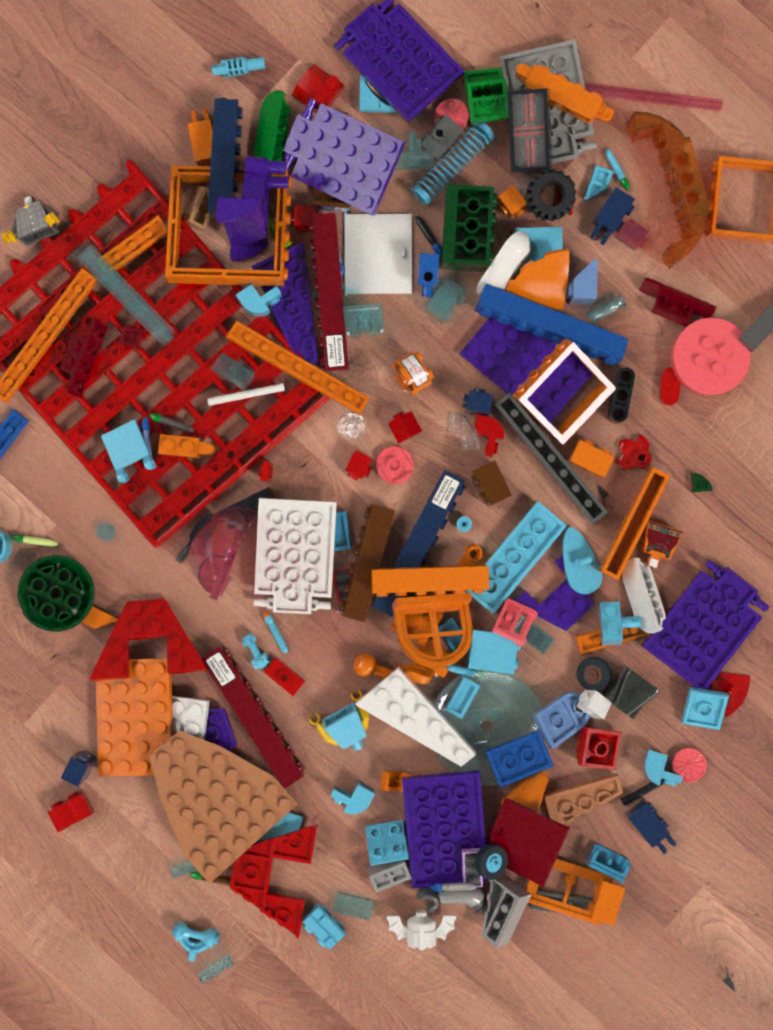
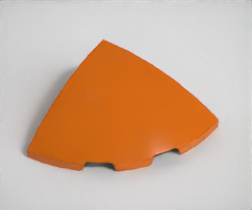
(543, 280)

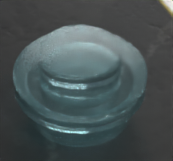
(105, 532)

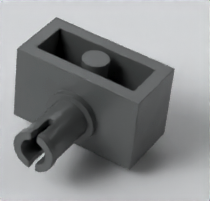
(441, 137)

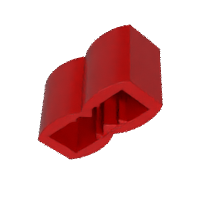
(71, 811)

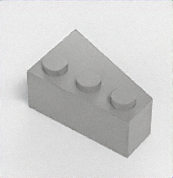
(504, 910)

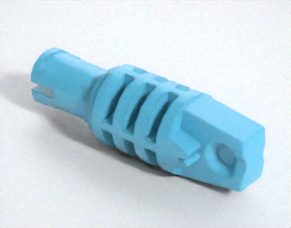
(238, 66)

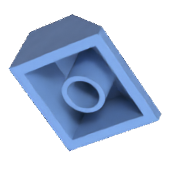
(584, 286)

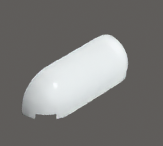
(507, 262)
(643, 595)

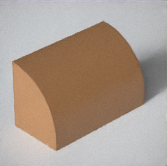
(197, 212)

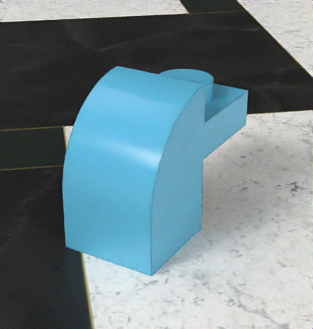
(255, 304)
(654, 769)
(355, 802)

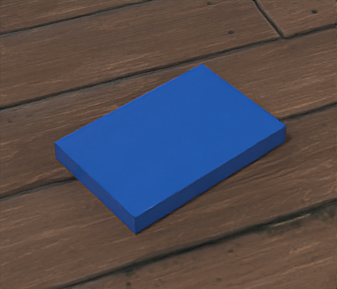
(519, 758)

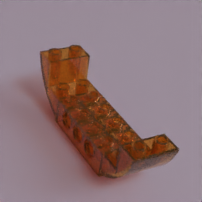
(681, 175)

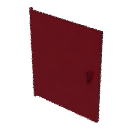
(528, 840)

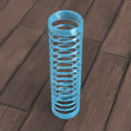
(480, 128)

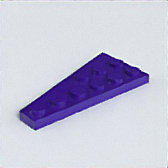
(294, 307)

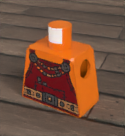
(659, 542)

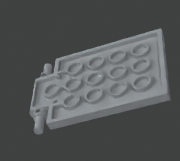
(563, 60)

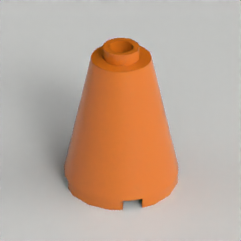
(529, 791)

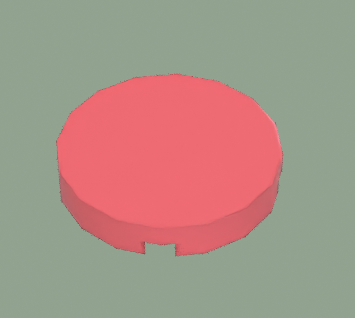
(394, 465)

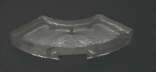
(463, 430)

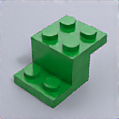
(486, 95)

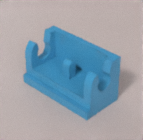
(608, 862)

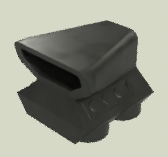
(630, 692)

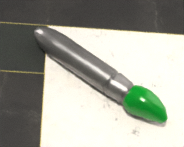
(171, 422)

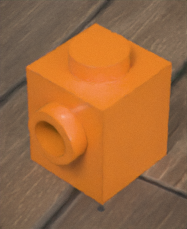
(511, 202)

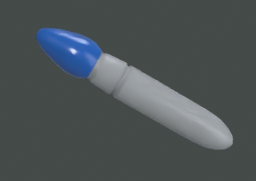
(453, 887)

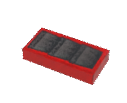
(340, 578)

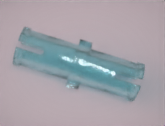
(606, 309)

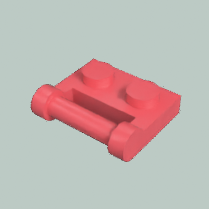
(508, 620)

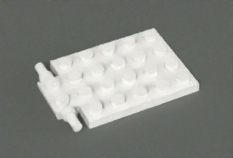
(294, 554)

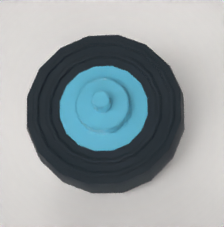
(491, 861)

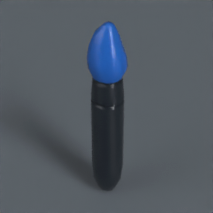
(428, 235)

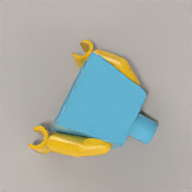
(345, 726)

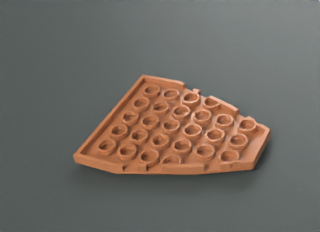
(215, 800)

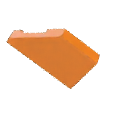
(99, 618)

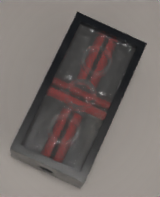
(530, 130)

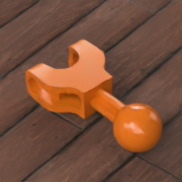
(366, 665)

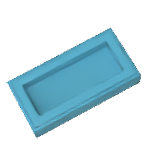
(462, 697)

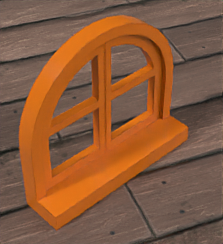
(431, 605)

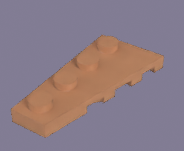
(573, 801)

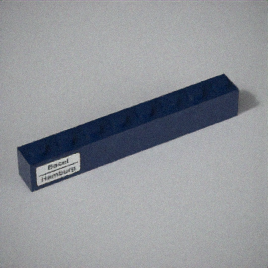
(425, 531)

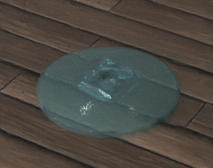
(503, 702)

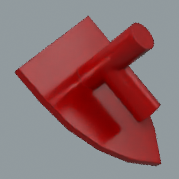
(735, 686)

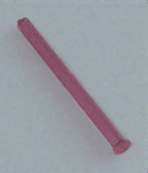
(655, 97)

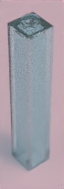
(126, 295)

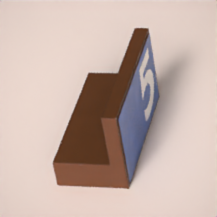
(329, 203)

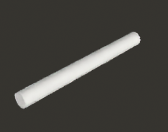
(246, 394)

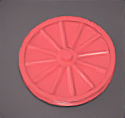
(455, 110)
(689, 764)

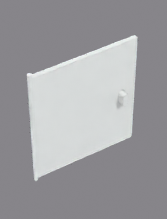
(376, 254)

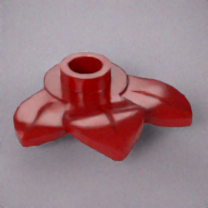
(632, 450)

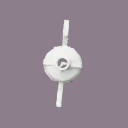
(421, 929)

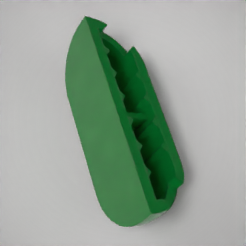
(272, 127)

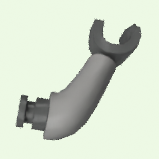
(472, 898)

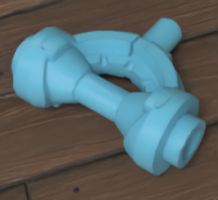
(183, 933)

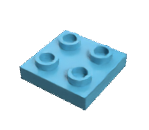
(386, 842)

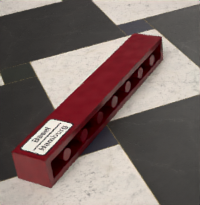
(330, 291)
(253, 716)

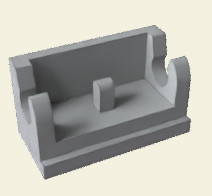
(388, 874)

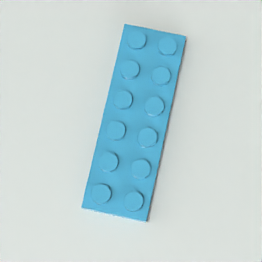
(519, 554)

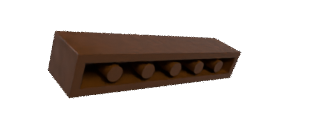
(368, 555)

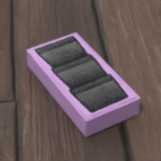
(468, 865)

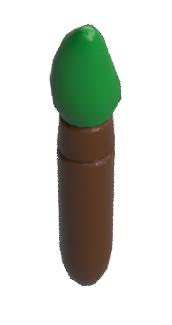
(220, 880)

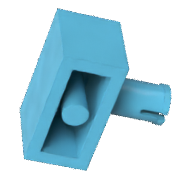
(613, 623)

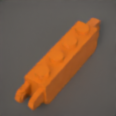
(566, 95)

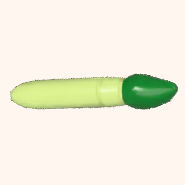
(34, 540)

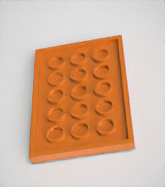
(133, 718)

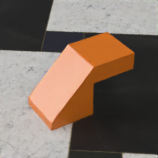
(392, 780)

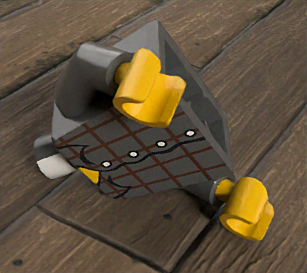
(33, 223)

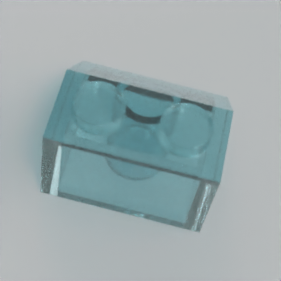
(363, 320)

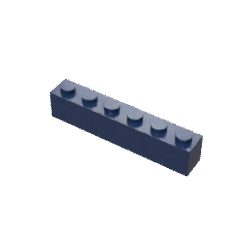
(224, 152)

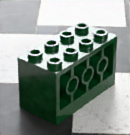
(457, 221)

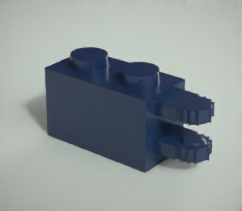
(612, 213)
(649, 825)

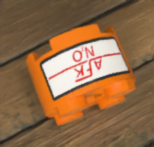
(412, 373)

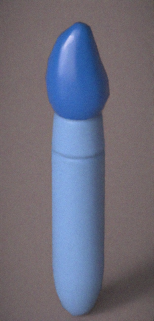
(146, 433)

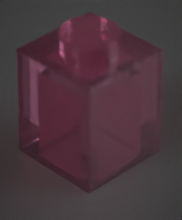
(633, 235)

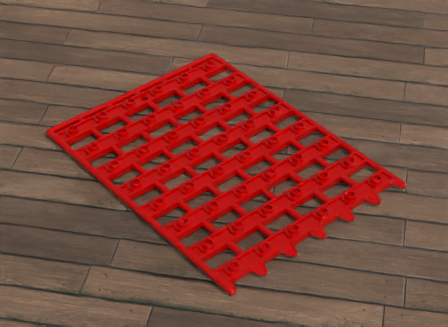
(55, 253)

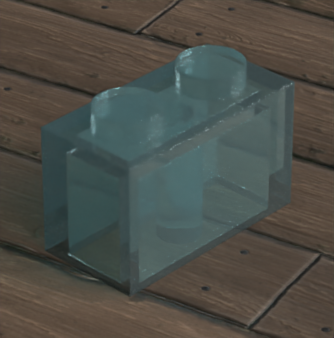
(445, 300)

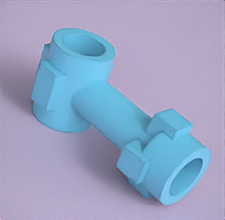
(259, 660)

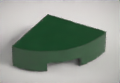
(700, 483)

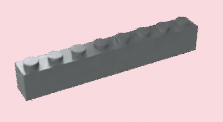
(550, 459)

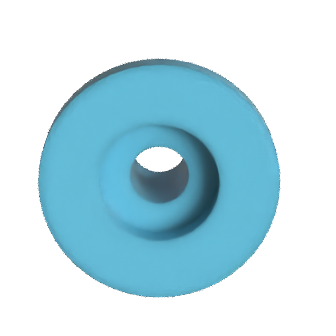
(468, 524)

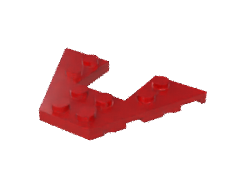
(146, 621)
(253, 872)

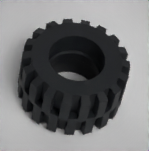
(566, 188)

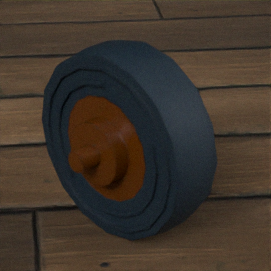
(594, 673)

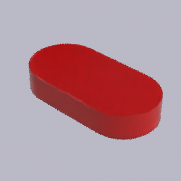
(669, 387)

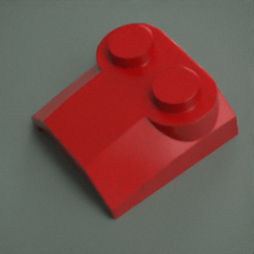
(317, 86)
(598, 748)

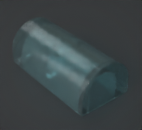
(233, 371)

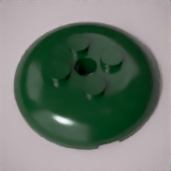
(37, 595)

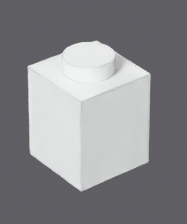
(594, 704)

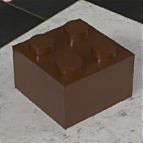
(491, 483)

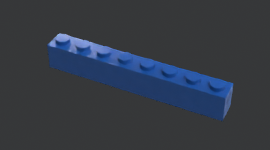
(550, 324)

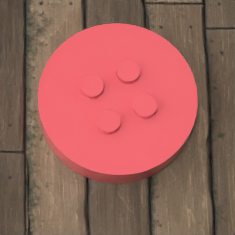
(709, 357)

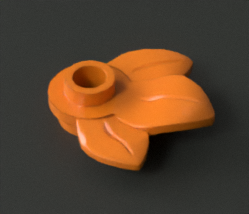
(479, 559)

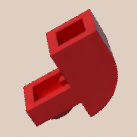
(491, 429)

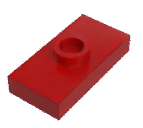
(266, 471)
(284, 676)

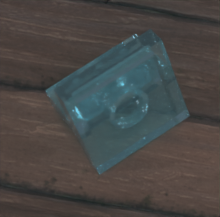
(415, 157)

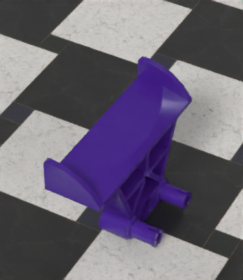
(248, 217)

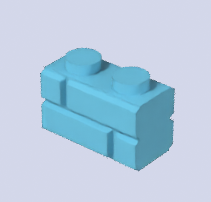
(324, 926)

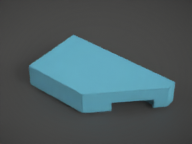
(599, 182)

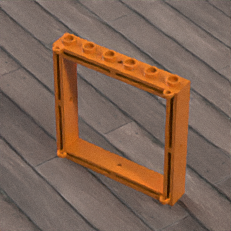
(173, 274)

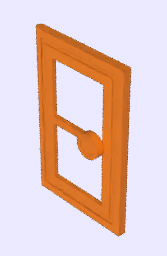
(570, 878)

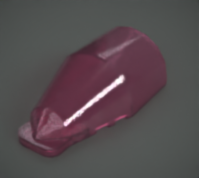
(216, 548)

